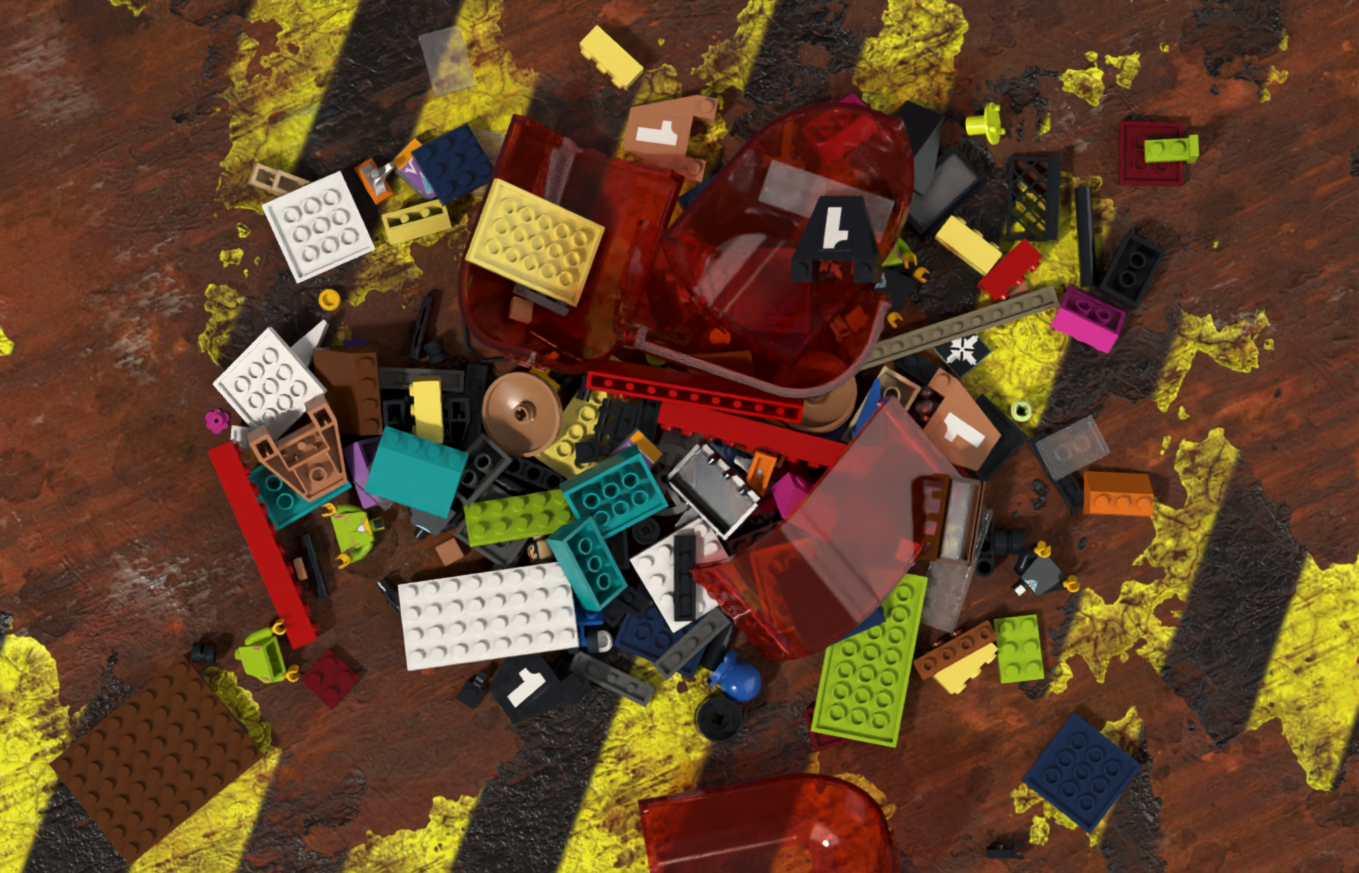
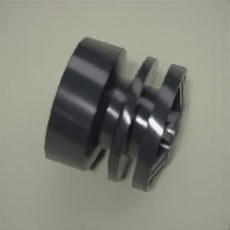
(729, 723)

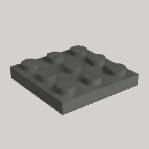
(502, 552)

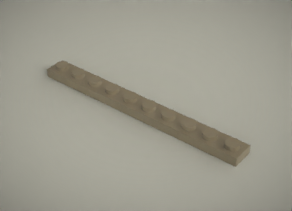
(962, 326)

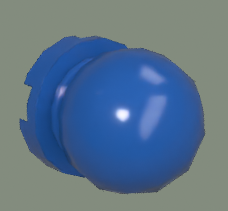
(736, 678)

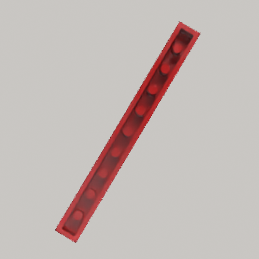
(691, 390)
(750, 433)
(263, 543)

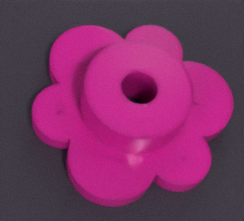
(222, 423)

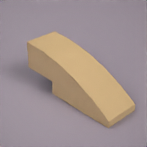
(275, 180)

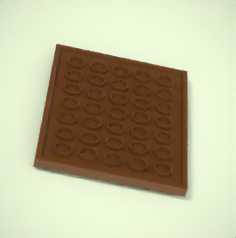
(156, 759)

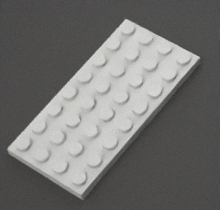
(487, 616)

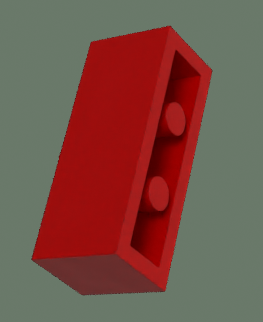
(1010, 271)

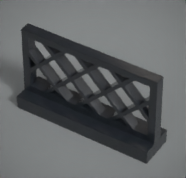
(1052, 198)

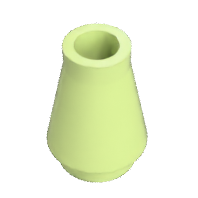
(1026, 410)

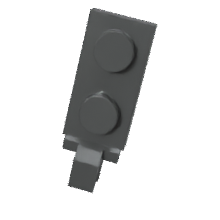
(541, 299)

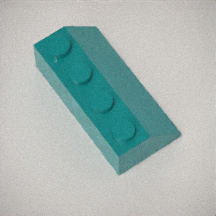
(587, 563)

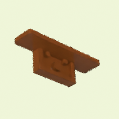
(955, 649)

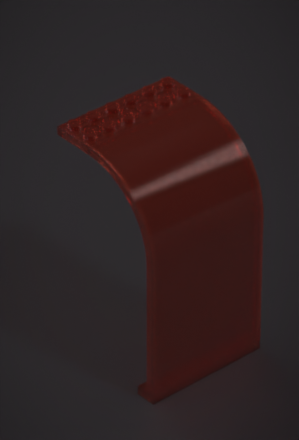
(840, 544)

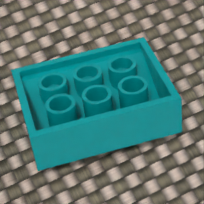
(416, 472)
(615, 492)
(282, 501)

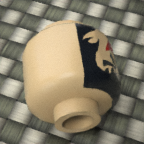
(540, 551)

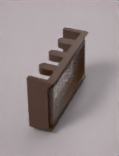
(956, 520)

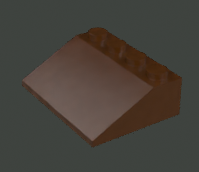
(352, 387)

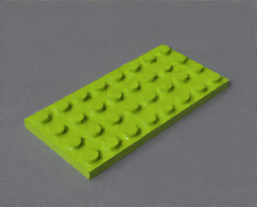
(869, 672)

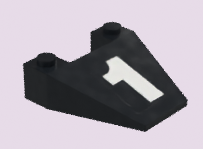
(838, 232)
(531, 687)

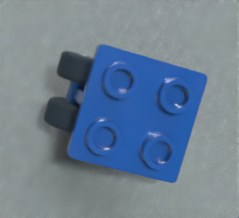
(587, 617)

